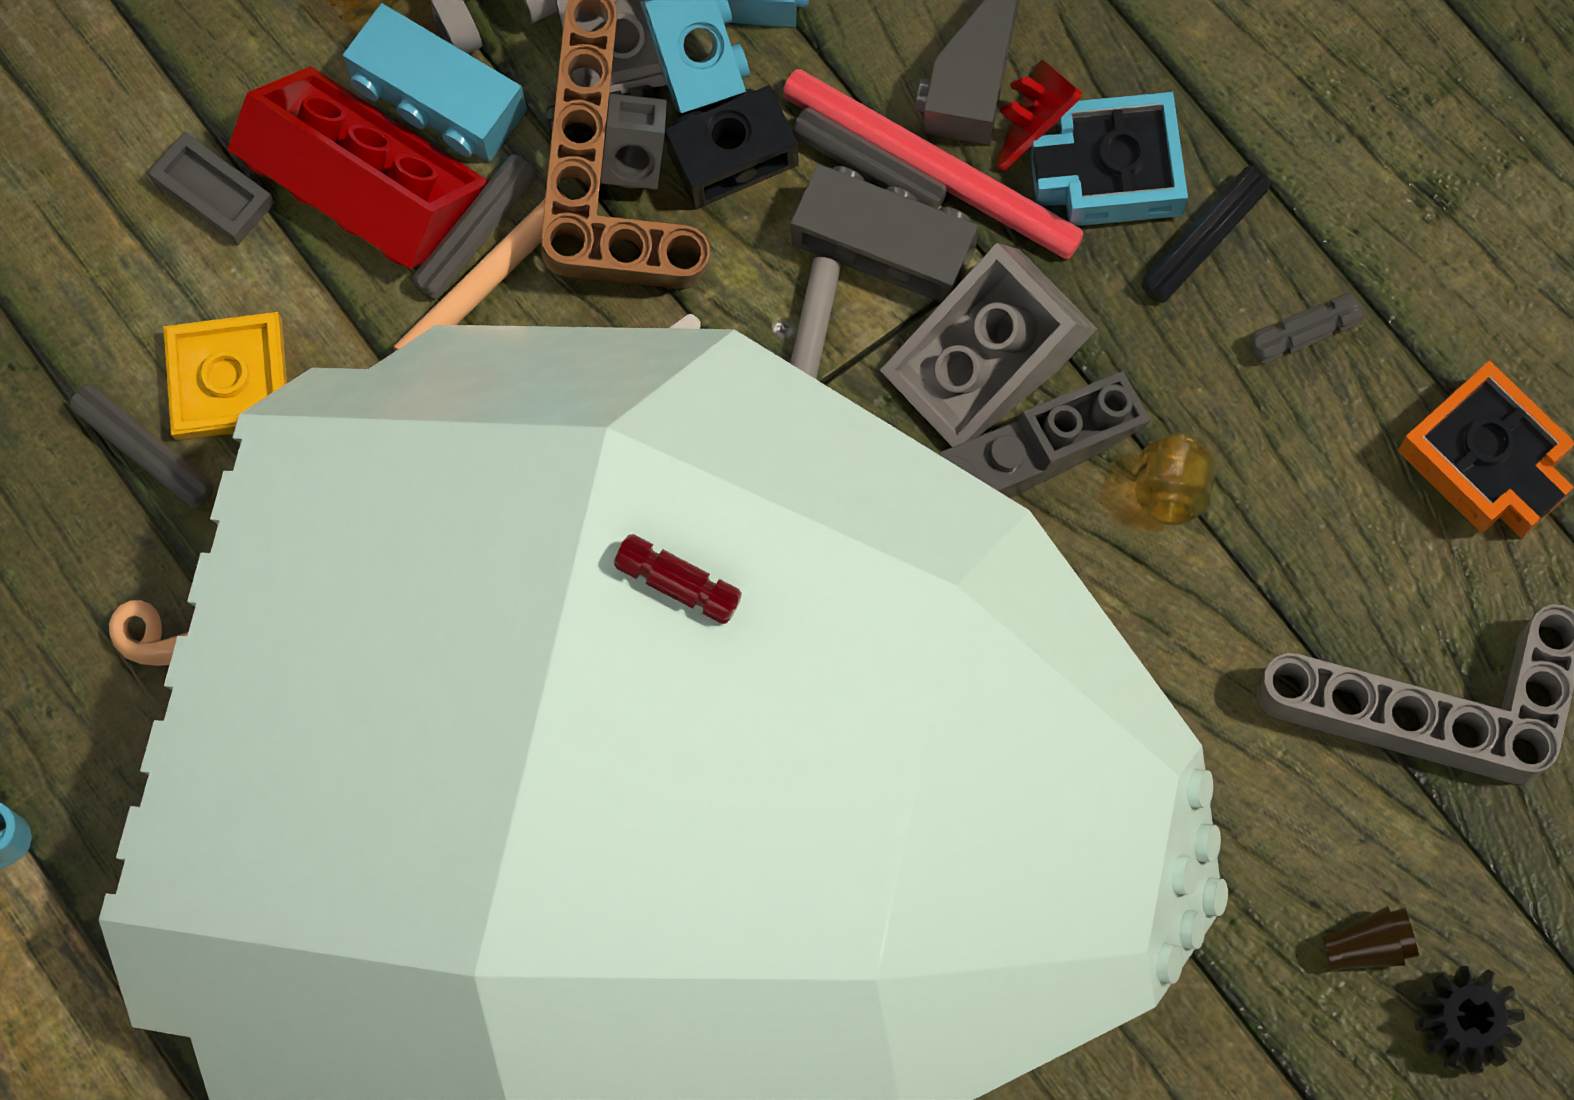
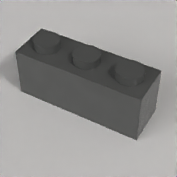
(884, 232)

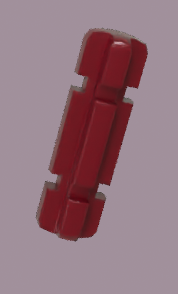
(677, 578)

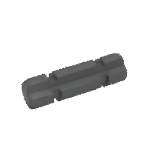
(1306, 328)

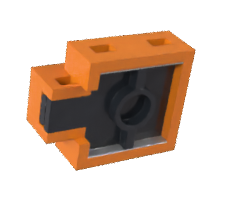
(1492, 453)

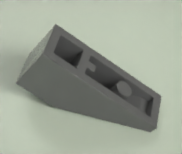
(969, 76)

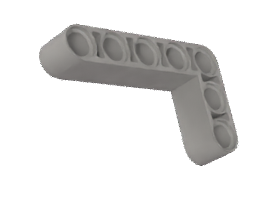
(1438, 711)

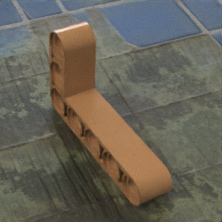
(584, 162)

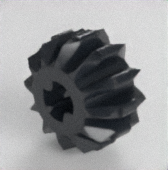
(1470, 1044)

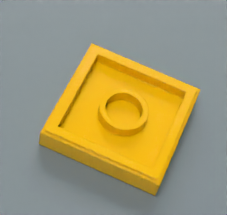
(221, 371)

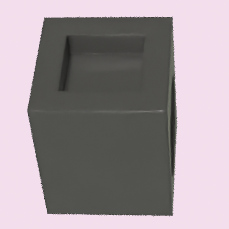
(636, 123)

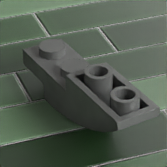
(1053, 436)

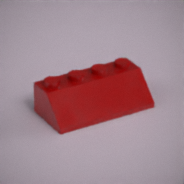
(354, 164)

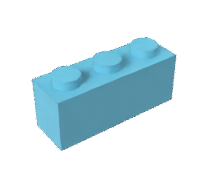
(434, 84)

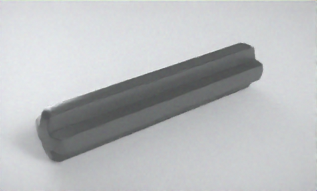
(866, 157)
(474, 226)
(141, 446)

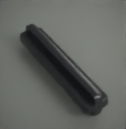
(1205, 234)

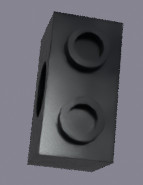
(717, 172)

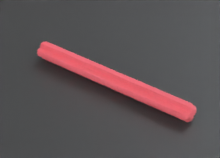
(959, 177)

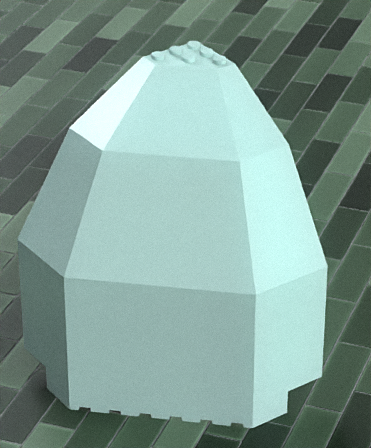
(545, 835)

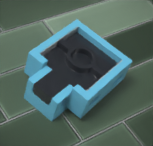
(1113, 161)

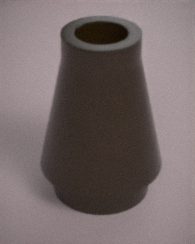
(1373, 941)

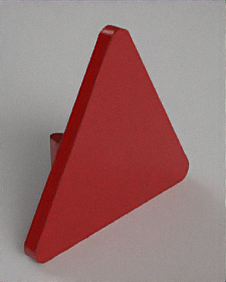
(1044, 102)

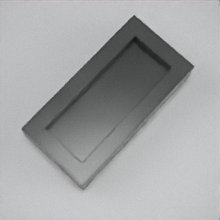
(211, 188)

